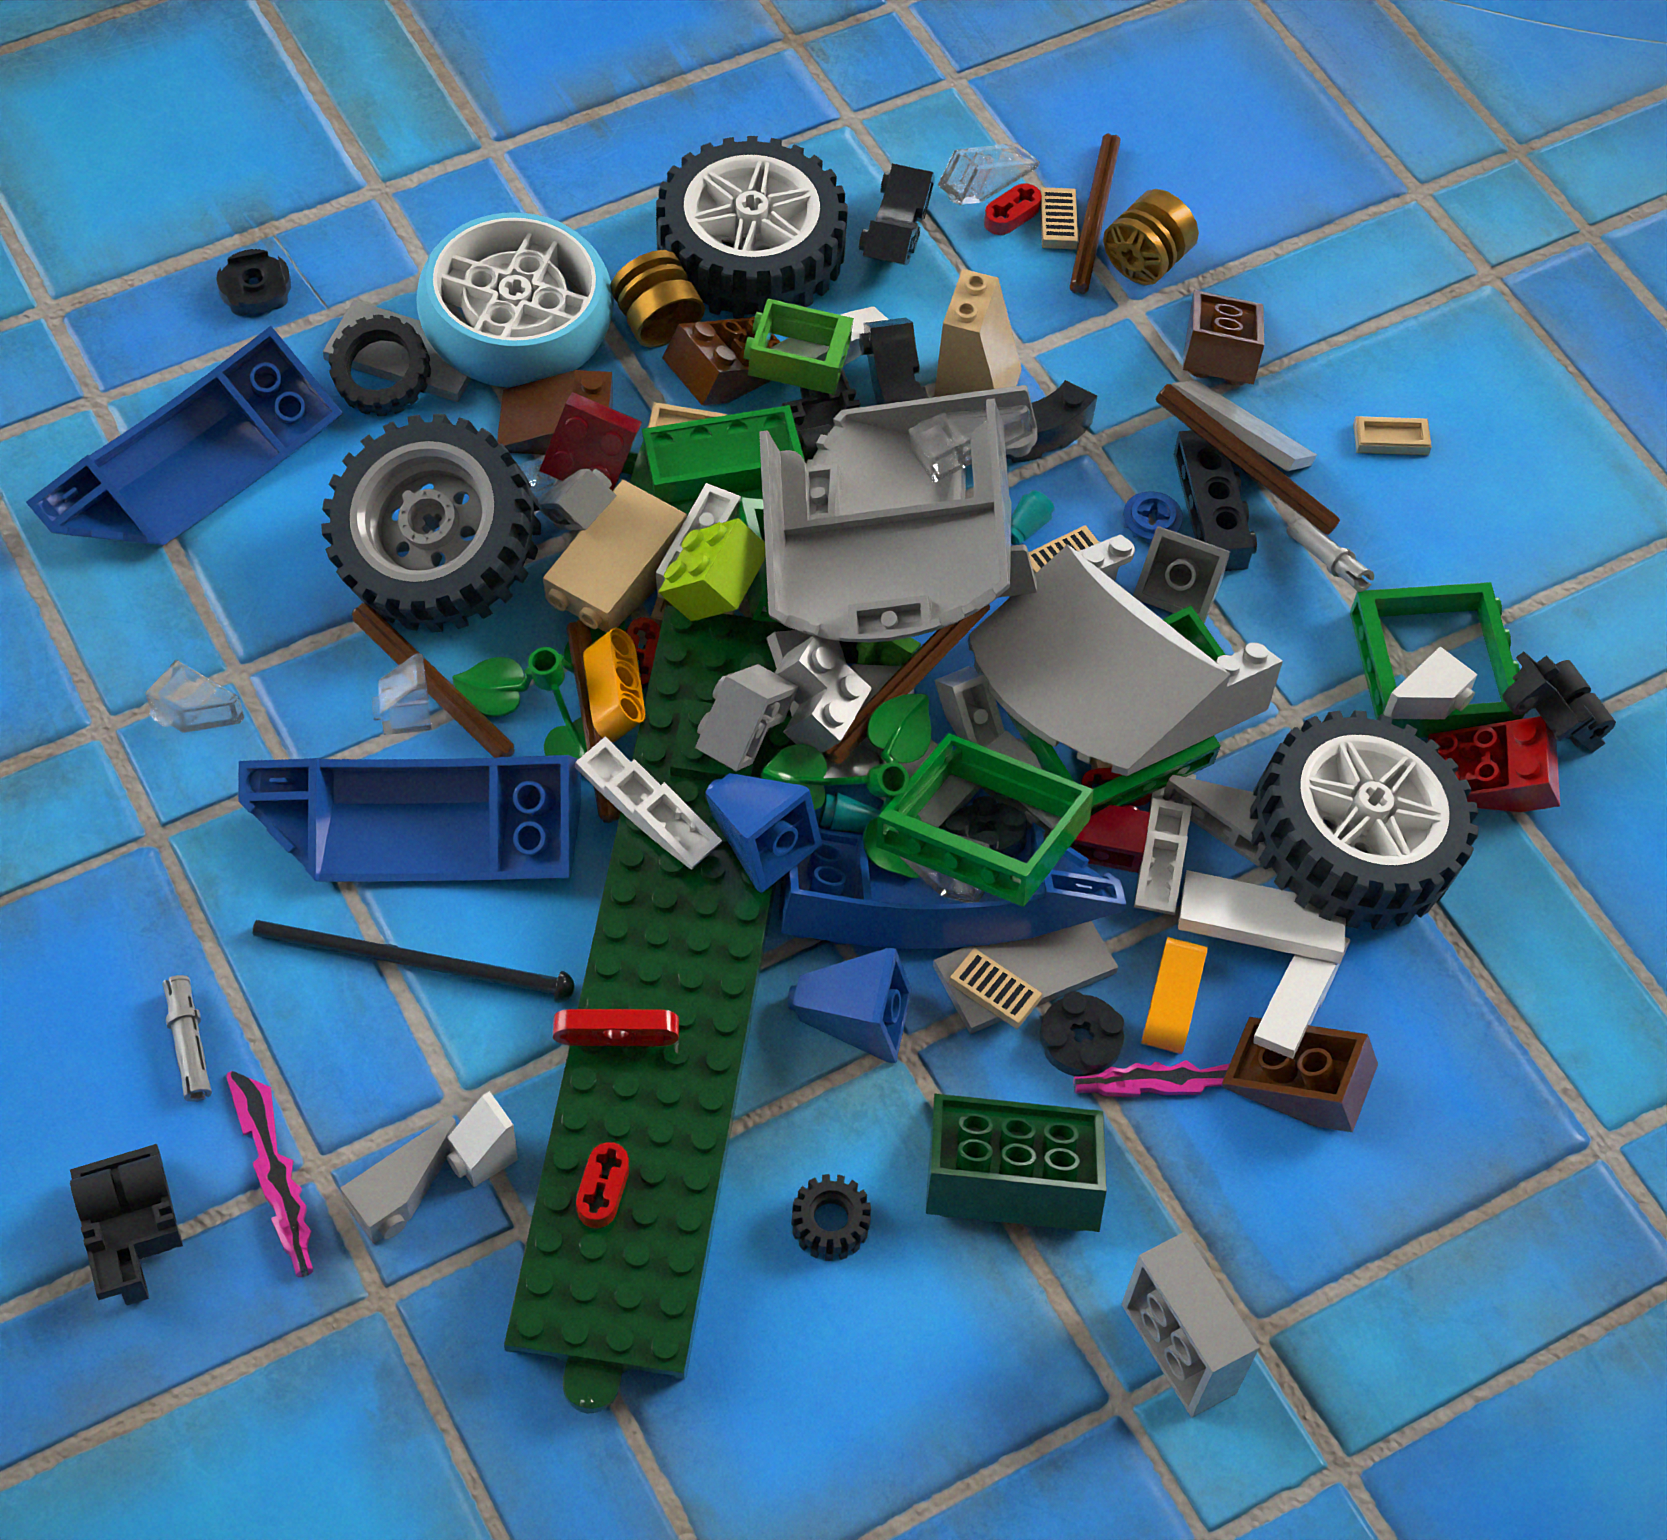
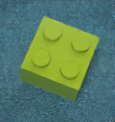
(713, 569)

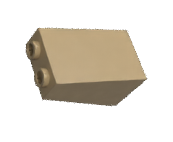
(976, 339)
(615, 559)

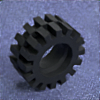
(826, 1241)

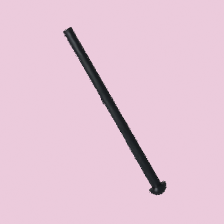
(561, 987)

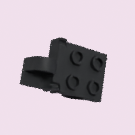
(816, 411)
(1561, 700)
(124, 1218)

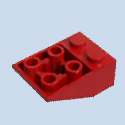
(1505, 764)

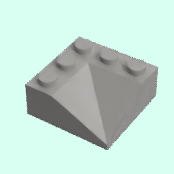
(1190, 1323)

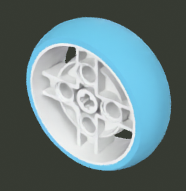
(515, 299)

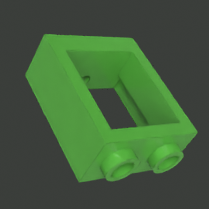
(804, 325)

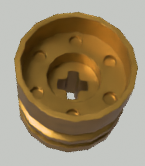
(1150, 236)
(656, 297)

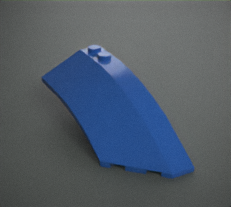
(192, 450)
(419, 816)
(852, 901)

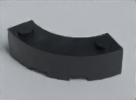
(895, 226)
(892, 360)
(1060, 419)

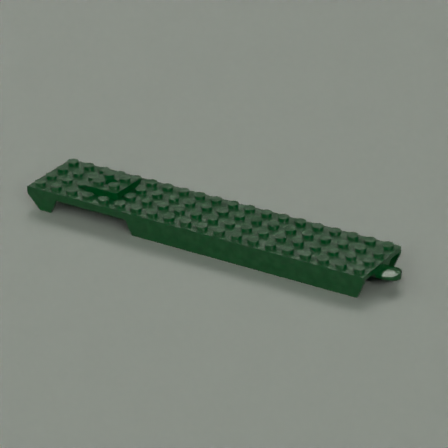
(659, 943)

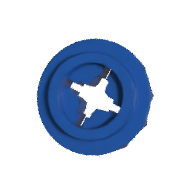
(1141, 505)

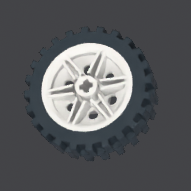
(772, 211)
(1391, 815)

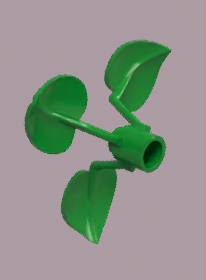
(496, 684)
(896, 726)

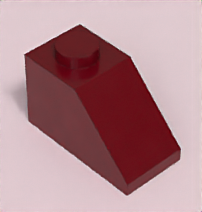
(1114, 838)

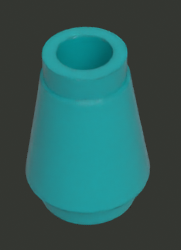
(1030, 515)
(845, 814)

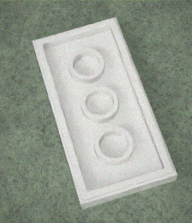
(1258, 917)

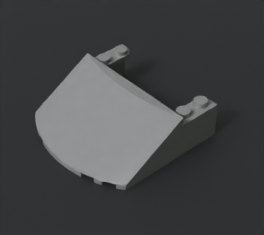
(871, 464)
(886, 568)
(1106, 671)

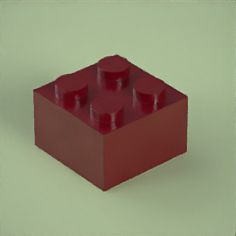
(590, 439)

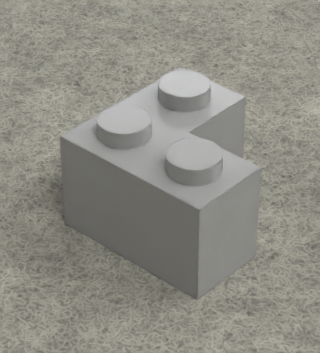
(826, 694)
(742, 713)

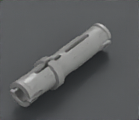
(1339, 561)
(184, 1023)

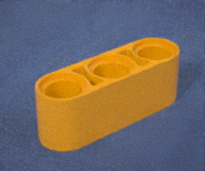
(614, 684)
(1174, 995)

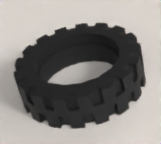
(369, 332)

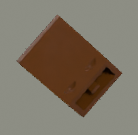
(712, 360)

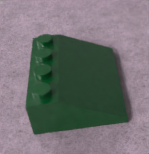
(1016, 1163)

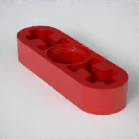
(615, 1027)

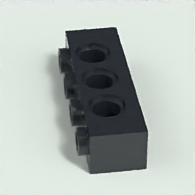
(1214, 499)

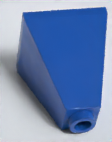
(765, 824)
(857, 1002)

